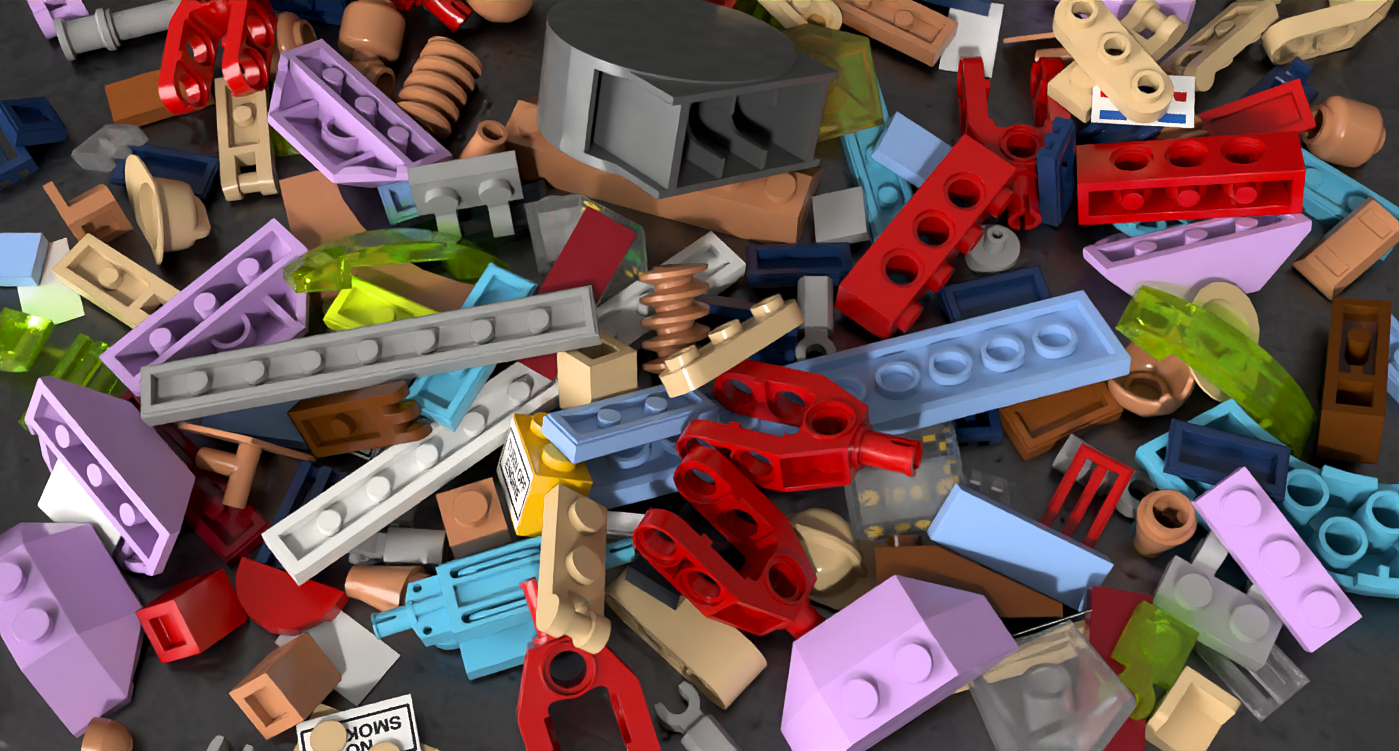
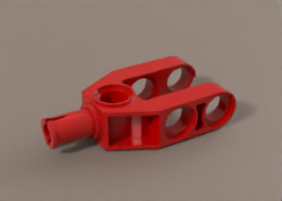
(202, 26)
(1015, 143)
(826, 450)
(776, 576)
(604, 668)

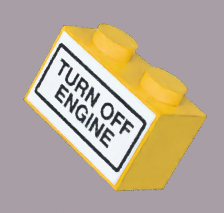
(530, 469)

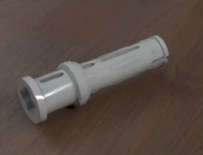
(109, 29)

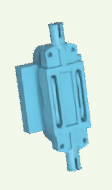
(480, 605)

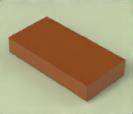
(138, 100)
(1051, 419)

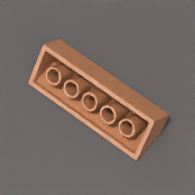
(755, 210)

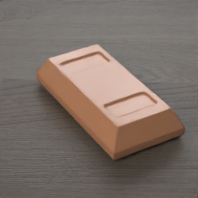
(1349, 248)

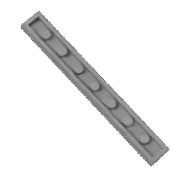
(369, 356)

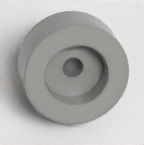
(995, 251)

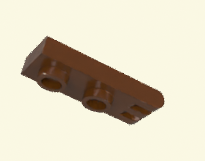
(359, 419)

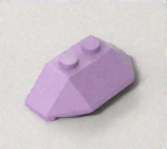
(345, 120)
(1196, 254)
(225, 309)
(119, 466)
(69, 619)
(887, 663)

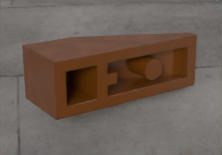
(1355, 381)
(935, 565)

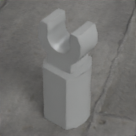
(816, 303)
(1127, 504)
(404, 548)
(698, 730)

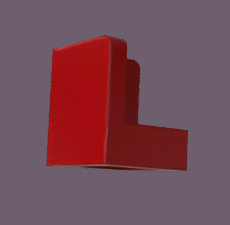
(192, 616)

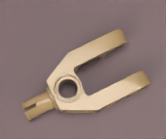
(1322, 29)

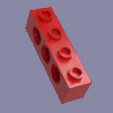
(966, 174)
(1190, 178)

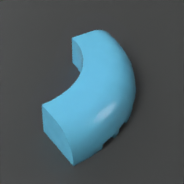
(1338, 514)

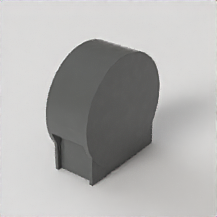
(678, 93)

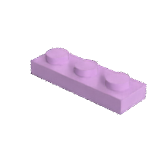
(1276, 559)

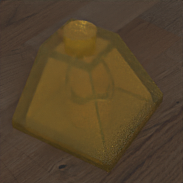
(854, 96)

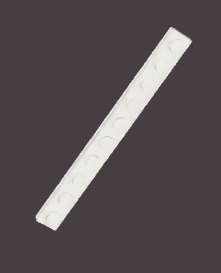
(414, 470)

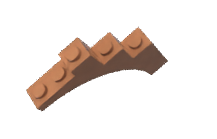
(321, 215)

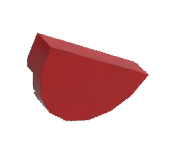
(281, 605)

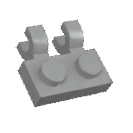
(466, 184)
(1227, 619)

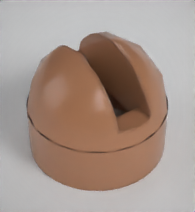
(106, 735)

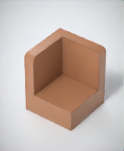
(91, 213)
(286, 686)

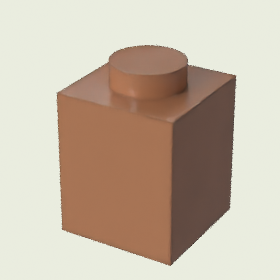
(473, 518)

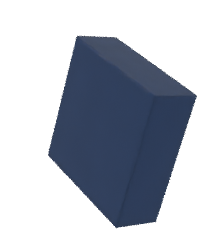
(31, 121)

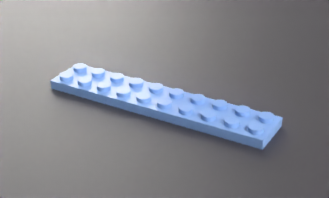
(914, 383)

